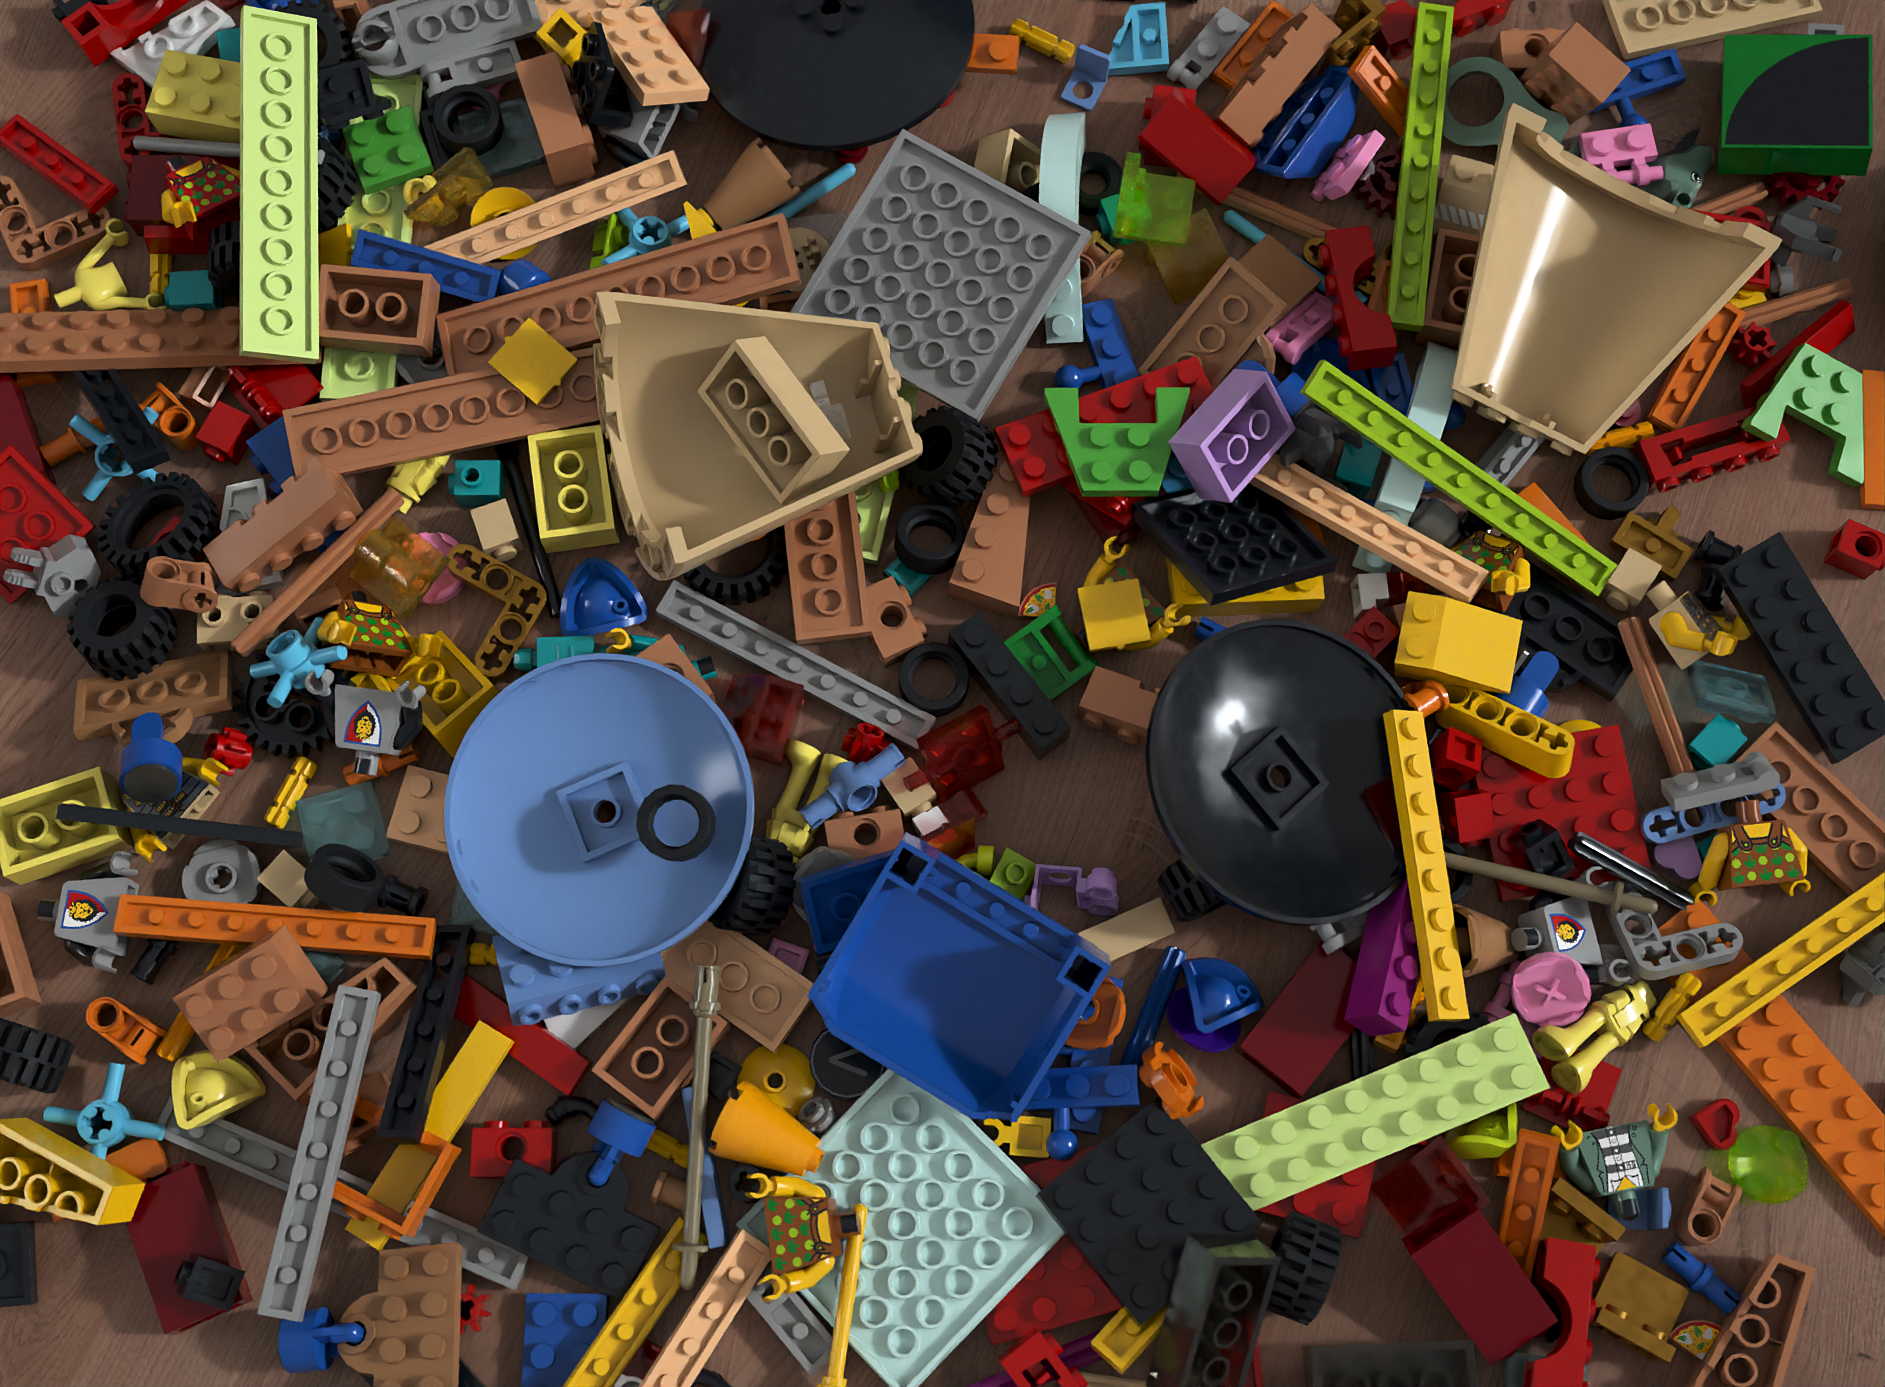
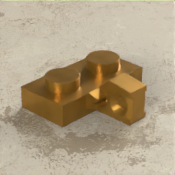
(1654, 540)

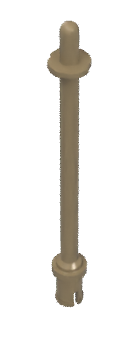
(1614, 898)
(704, 1008)

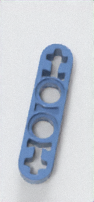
(1712, 818)

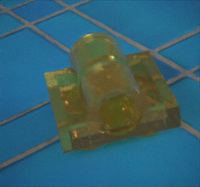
(397, 566)

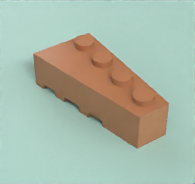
(1275, 74)
(283, 527)
(994, 549)
(1118, 705)
(295, 1048)
(1760, 1328)

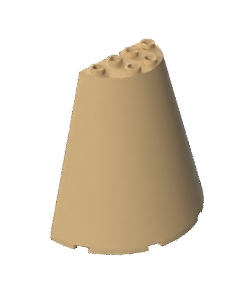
(1585, 289)
(671, 459)

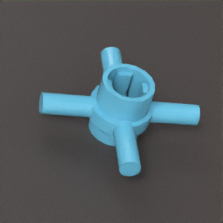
(646, 234)
(105, 453)
(294, 659)
(107, 1108)

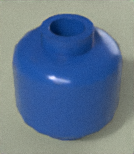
(521, 275)

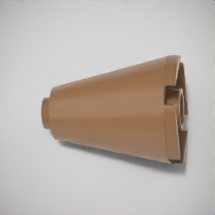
(750, 188)
(1482, 941)

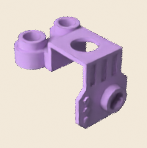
(1094, 893)

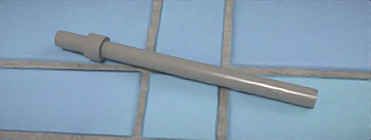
(195, 147)

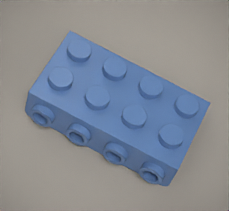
(548, 989)

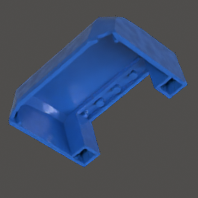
(957, 983)

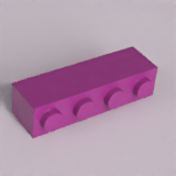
(1385, 968)

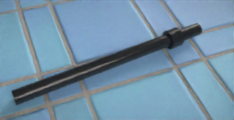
(508, 453)

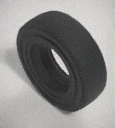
(1112, 173)

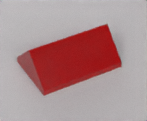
(1197, 147)

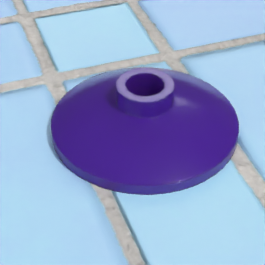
(1182, 1024)

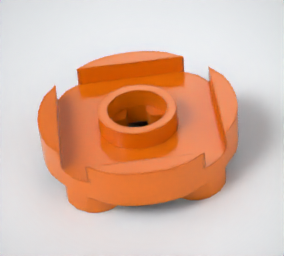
(1105, 1022)
(1171, 1080)

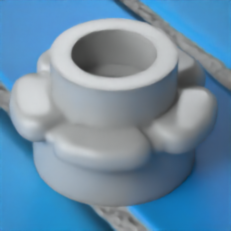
(1781, 281)
(817, 1115)

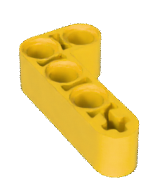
(1509, 730)

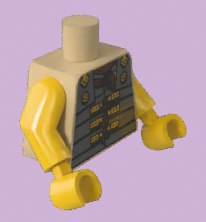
(1690, 629)
(190, 803)

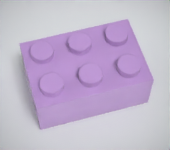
(1232, 435)

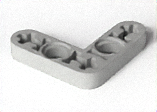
(1654, 945)

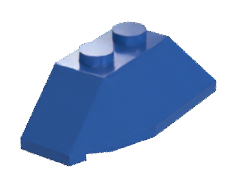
(1309, 126)

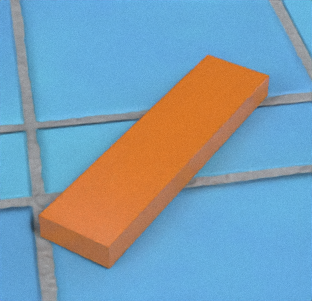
(1693, 370)
(1873, 488)
(1528, 1195)

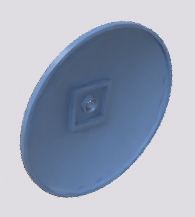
(530, 795)

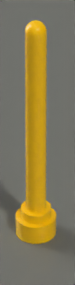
(845, 1306)

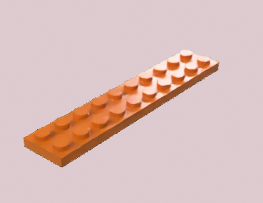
(1799, 1079)

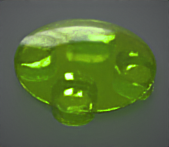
(1769, 1164)

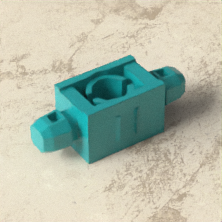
(555, 648)

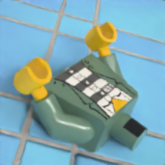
(1616, 1157)

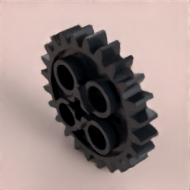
(282, 729)

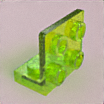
(1153, 205)

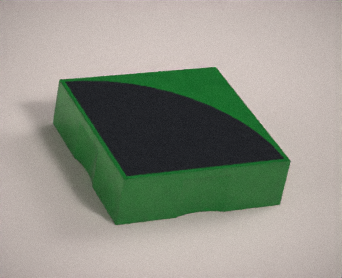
(1795, 104)

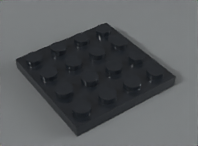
(1234, 545)
(1137, 1203)

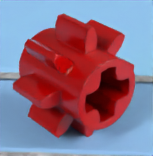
(1751, 345)
(863, 742)
(229, 749)
(476, 1312)

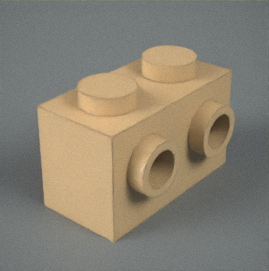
(229, 618)

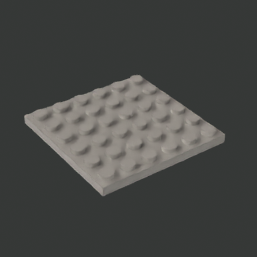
(946, 270)

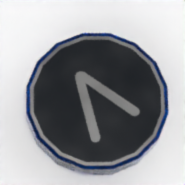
(842, 1069)

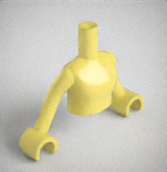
(102, 286)

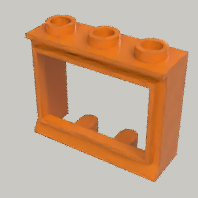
(391, 1222)

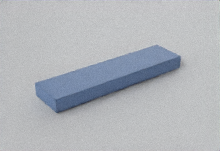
(711, 1196)

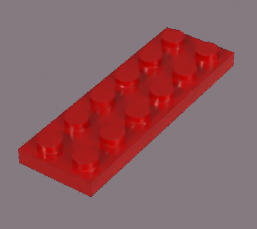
(1036, 450)

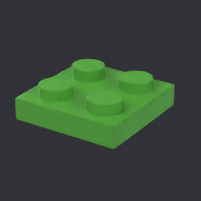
(388, 150)

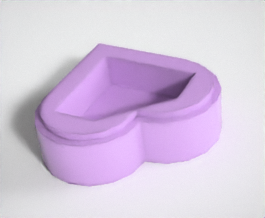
(1678, 857)

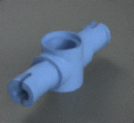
(852, 786)

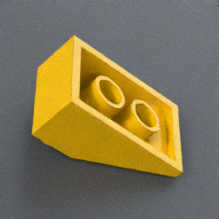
(1457, 644)
(453, 692)

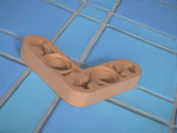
(32, 236)

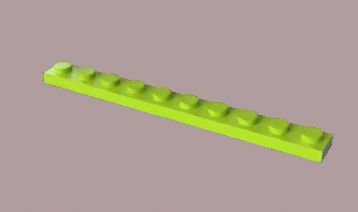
(1419, 167)
(1457, 477)

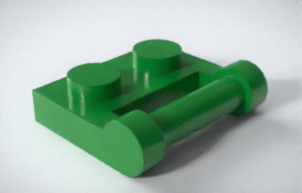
(1041, 660)

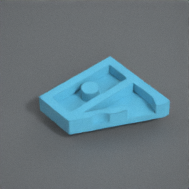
(1141, 42)

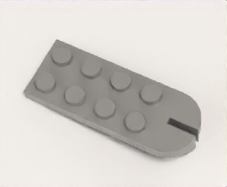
(438, 29)

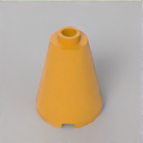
(764, 1135)

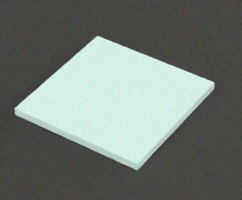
(942, 1231)

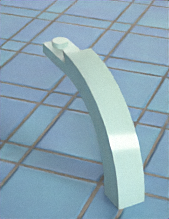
(1059, 191)
(1429, 410)

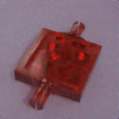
(961, 753)

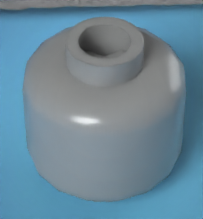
(1435, 521)

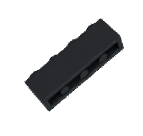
(1009, 685)

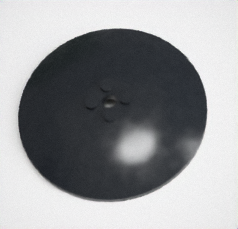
(834, 76)
(1292, 704)

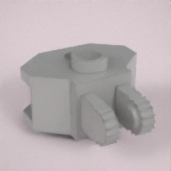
(59, 572)

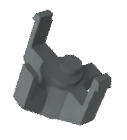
(1802, 233)
(1314, 442)
(1864, 969)

